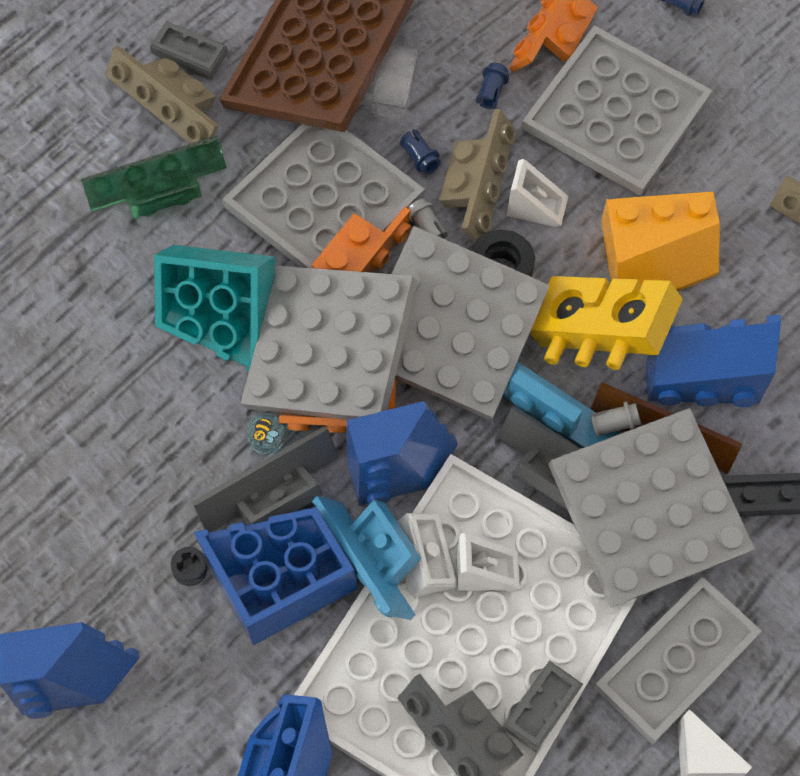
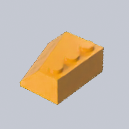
(663, 238)

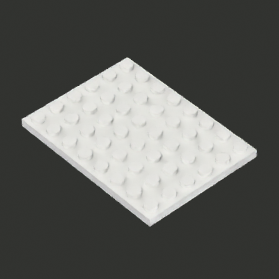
(466, 638)

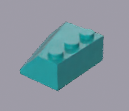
(213, 298)

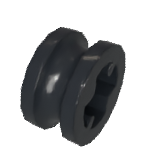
(200, 569)

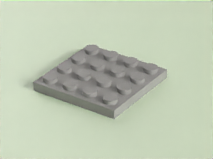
(616, 110)
(313, 188)
(464, 322)
(329, 343)
(650, 507)

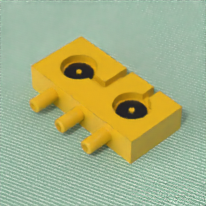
(605, 317)

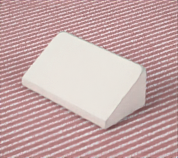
(435, 568)

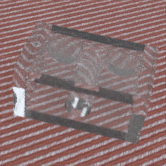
(392, 87)

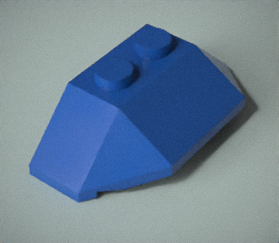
(289, 741)

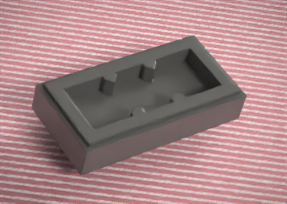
(189, 49)
(542, 706)

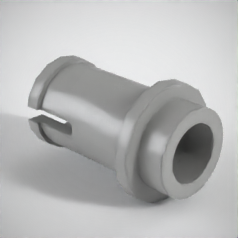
(425, 219)
(616, 419)

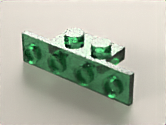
(156, 180)

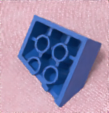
(715, 364)
(396, 452)
(278, 569)
(61, 667)

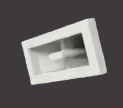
(535, 197)
(485, 565)
(705, 752)

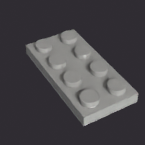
(677, 660)

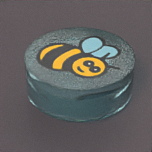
(265, 434)

